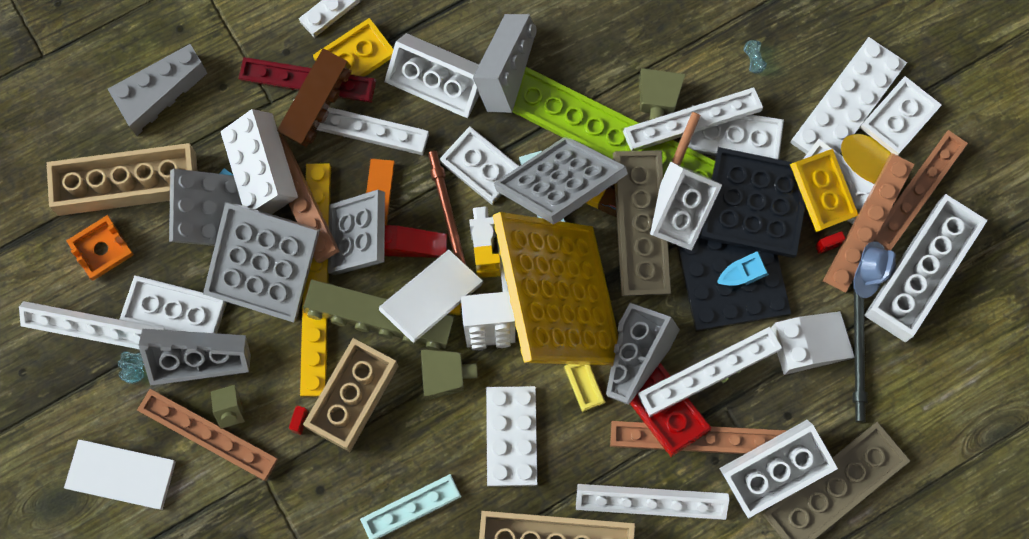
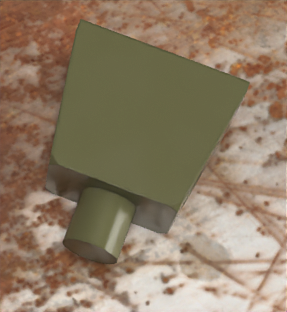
(659, 91)
(444, 373)

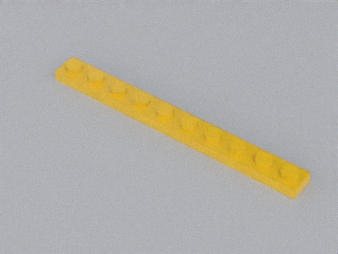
(315, 331)

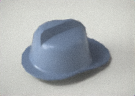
(874, 268)

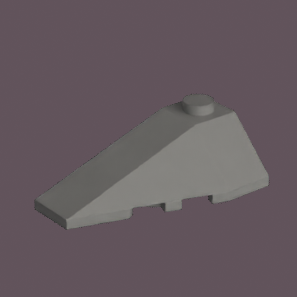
(641, 346)

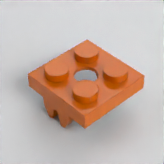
(86, 240)

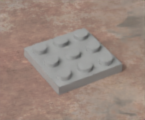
(198, 205)
(358, 232)

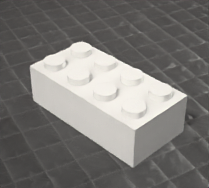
(259, 162)
(488, 320)
(778, 468)

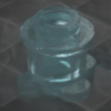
(131, 367)

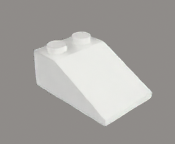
(683, 205)
(812, 341)

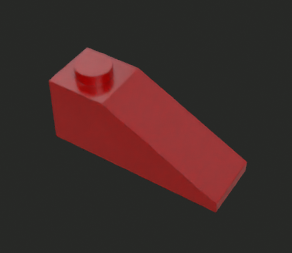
(413, 242)

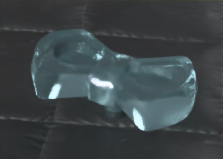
(752, 49)

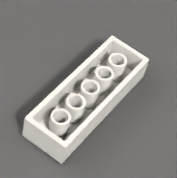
(925, 268)

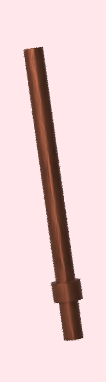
(438, 175)

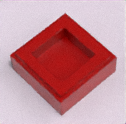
(830, 242)
(298, 419)

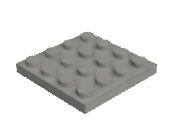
(560, 179)
(261, 261)

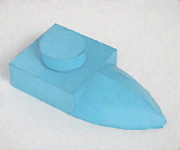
(744, 271)

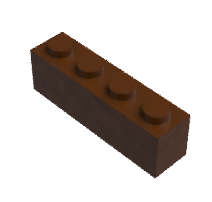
(314, 98)

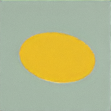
(864, 156)

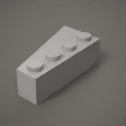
(505, 62)
(156, 87)
(192, 355)

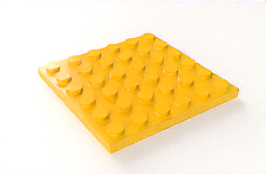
(556, 291)

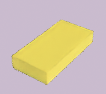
(584, 386)

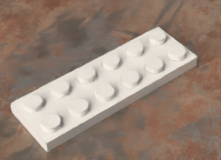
(850, 97)

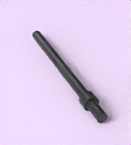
(860, 397)

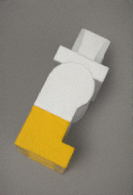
(483, 237)

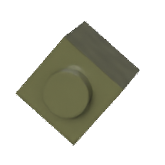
(227, 406)

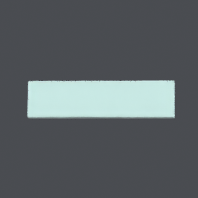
(411, 507)

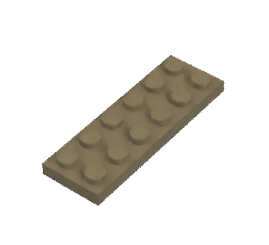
(641, 255)
(860, 471)

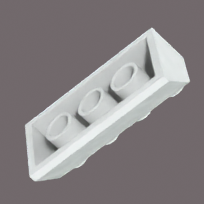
(433, 74)

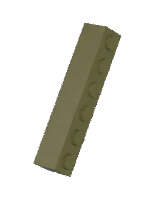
(362, 311)

